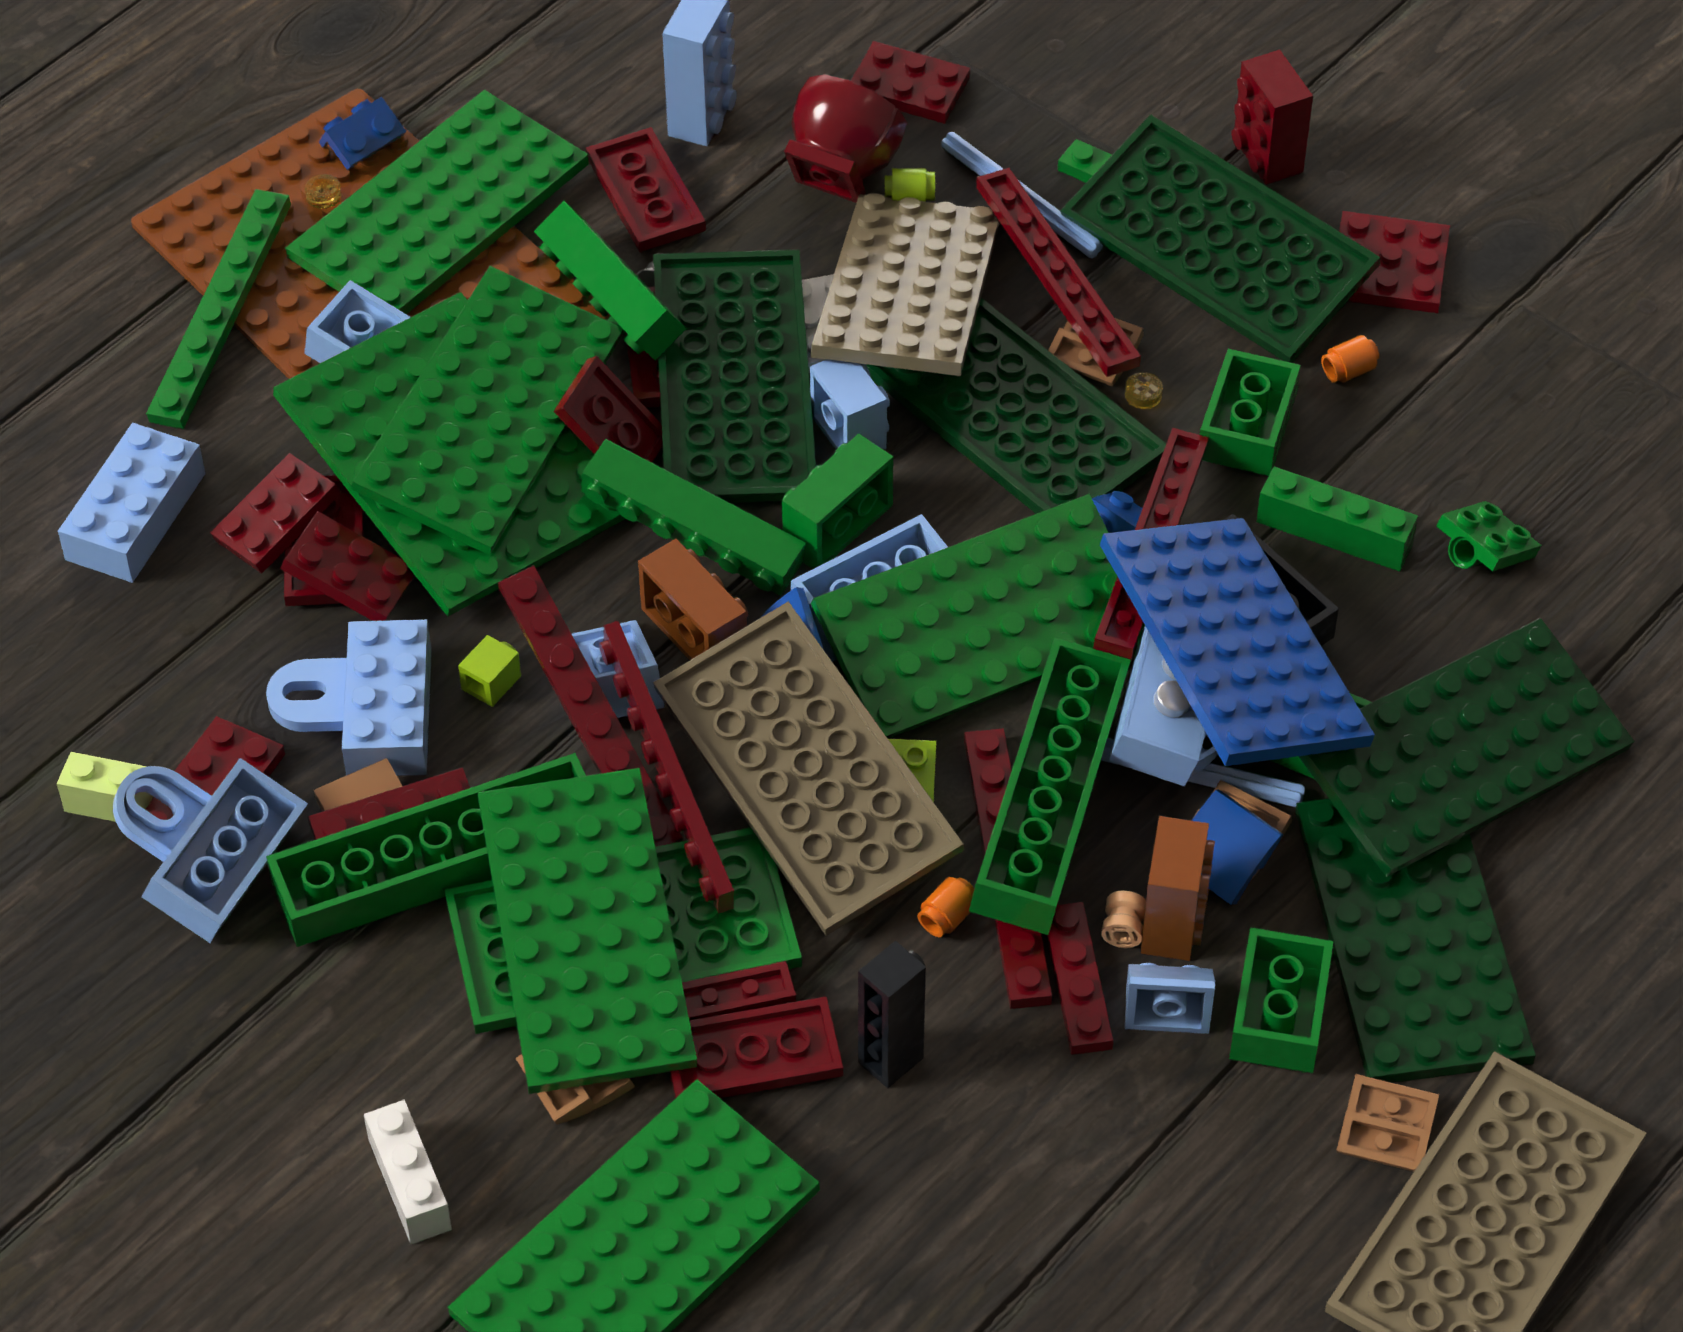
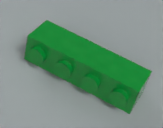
(1336, 518)

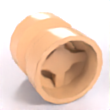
(1124, 919)

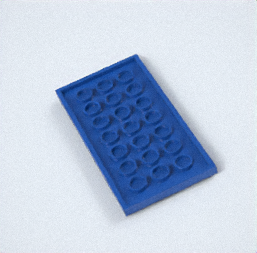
(1236, 642)

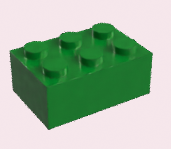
(1249, 411)
(839, 499)
(1281, 1000)

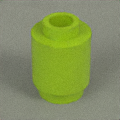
(910, 183)

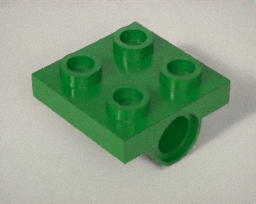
(1493, 536)

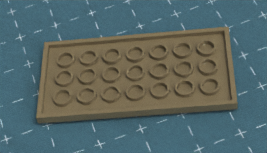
(907, 285)
(808, 768)
(1489, 1210)

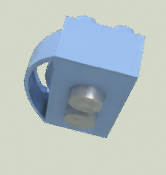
(1156, 722)

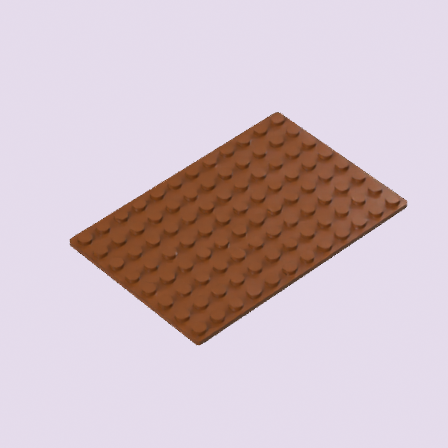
(200, 219)

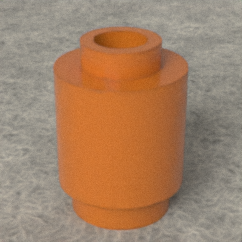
(1350, 359)
(946, 906)

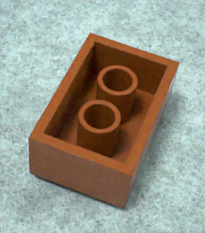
(687, 600)
(1177, 888)

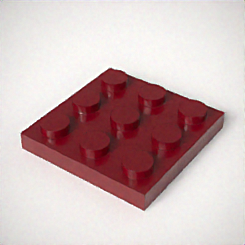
(1410, 260)

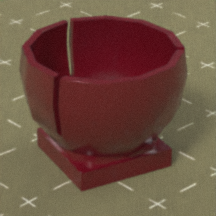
(841, 135)

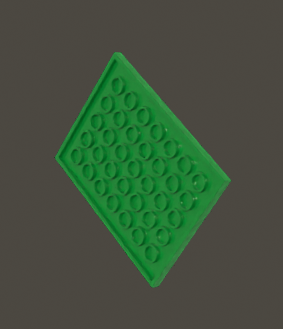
(349, 405)

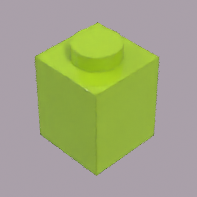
(490, 670)

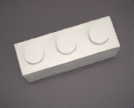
(407, 1172)

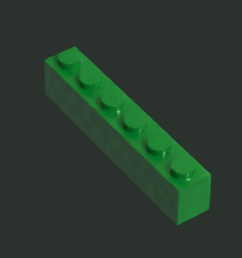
(609, 280)
(693, 517)

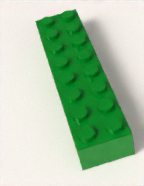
(1049, 786)
(392, 860)

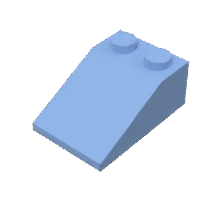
(588, 643)

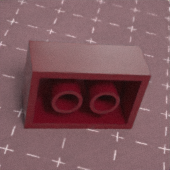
(1272, 117)

